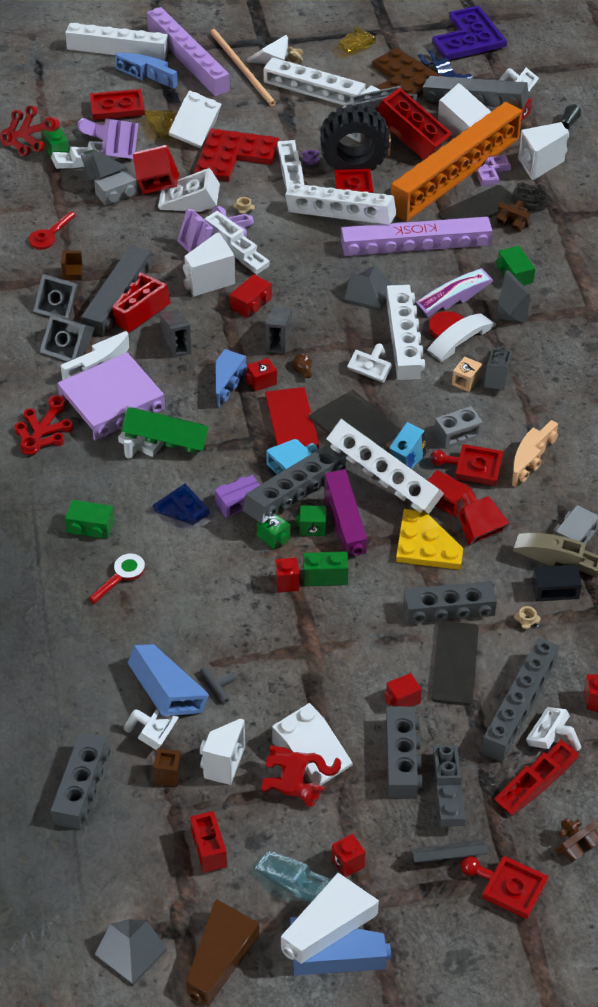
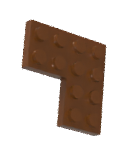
(403, 72)

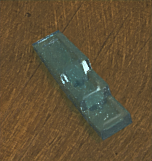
(292, 876)

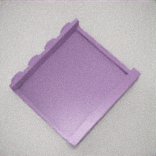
(107, 389)

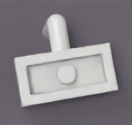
(525, 76)
(371, 364)
(132, 445)
(549, 726)
(156, 727)

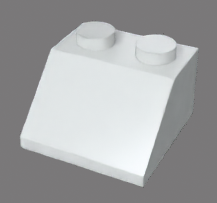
(223, 752)

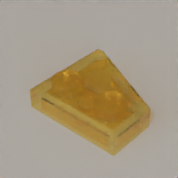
(356, 41)
(161, 122)

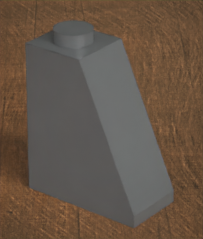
(278, 330)
(176, 332)

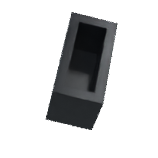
(556, 583)

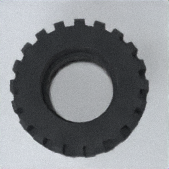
(354, 120)

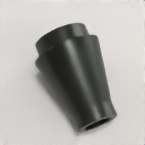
(571, 115)

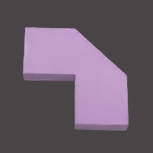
(487, 173)

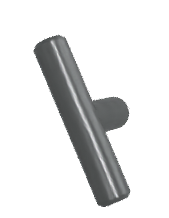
(216, 684)

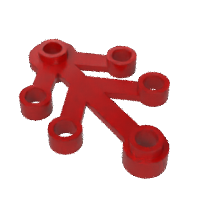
(25, 131)
(32, 444)

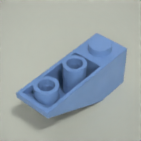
(229, 370)

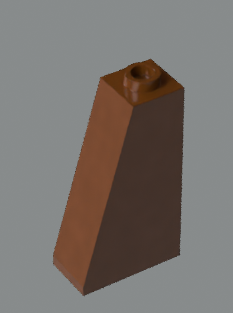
(220, 951)

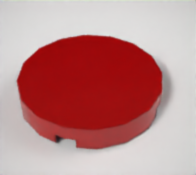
(442, 321)

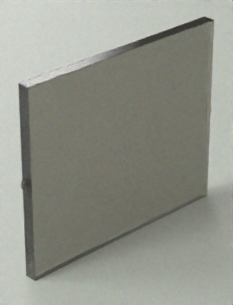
(358, 414)

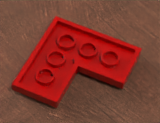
(226, 147)

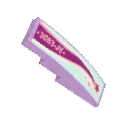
(458, 289)

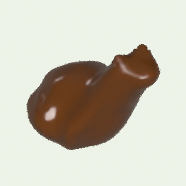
(302, 364)

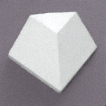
(276, 50)

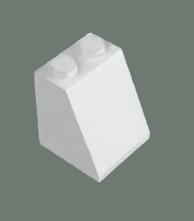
(460, 110)
(543, 148)
(209, 266)

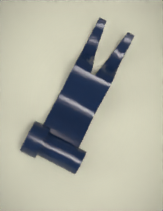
(443, 66)

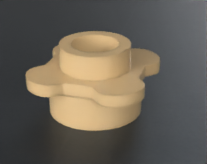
(291, 55)
(244, 205)
(527, 616)

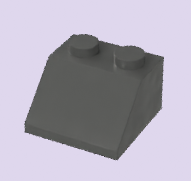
(66, 338)

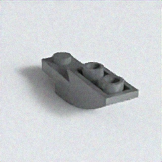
(448, 786)

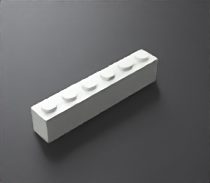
(114, 40)

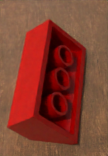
(413, 124)

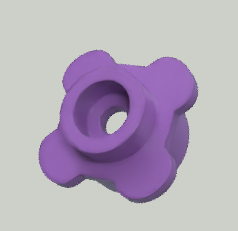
(310, 157)

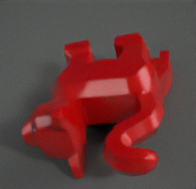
(293, 771)

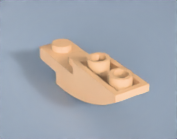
(530, 451)

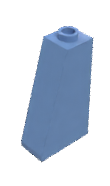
(166, 682)
(354, 952)

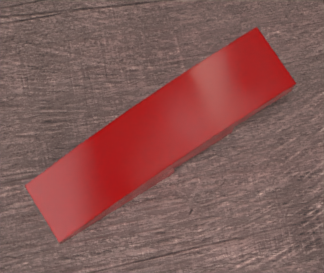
(536, 778)

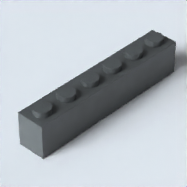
(488, 92)
(100, 312)

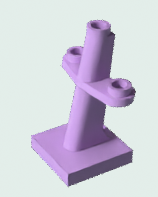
(117, 136)
(196, 230)

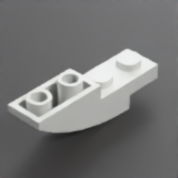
(100, 353)

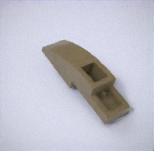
(555, 548)

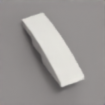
(73, 158)
(290, 163)
(241, 247)

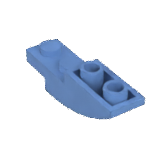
(146, 66)

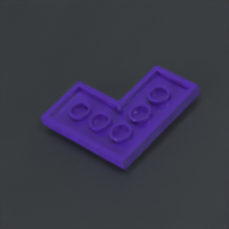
(474, 36)

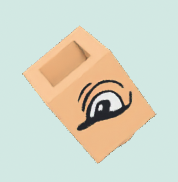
(466, 374)

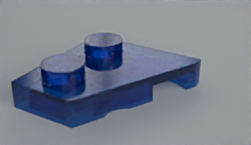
(182, 505)

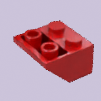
(155, 169)

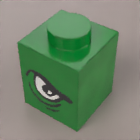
(311, 520)
(274, 531)

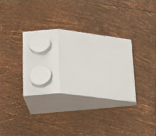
(195, 119)
(192, 192)
(309, 733)

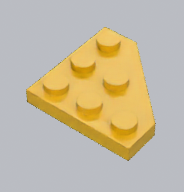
(426, 542)

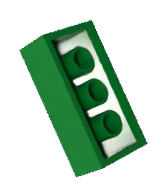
(164, 428)

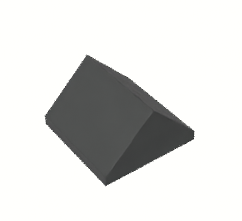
(99, 165)

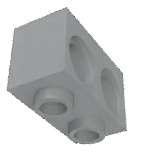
(458, 427)

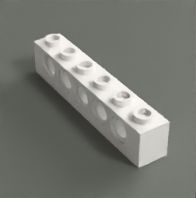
(311, 81)
(341, 204)
(404, 332)
(344, 433)

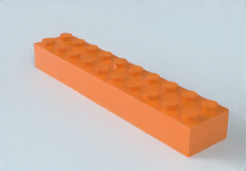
(456, 161)

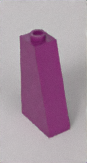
(344, 513)

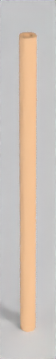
(242, 67)

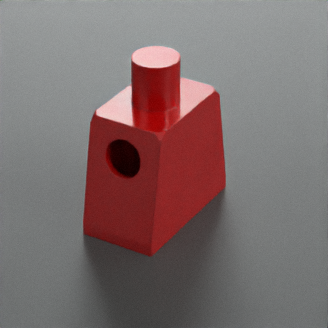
(480, 518)

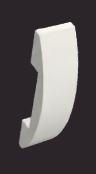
(459, 332)

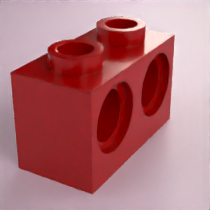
(208, 841)

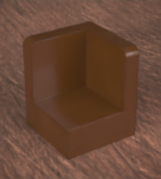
(72, 265)
(166, 767)

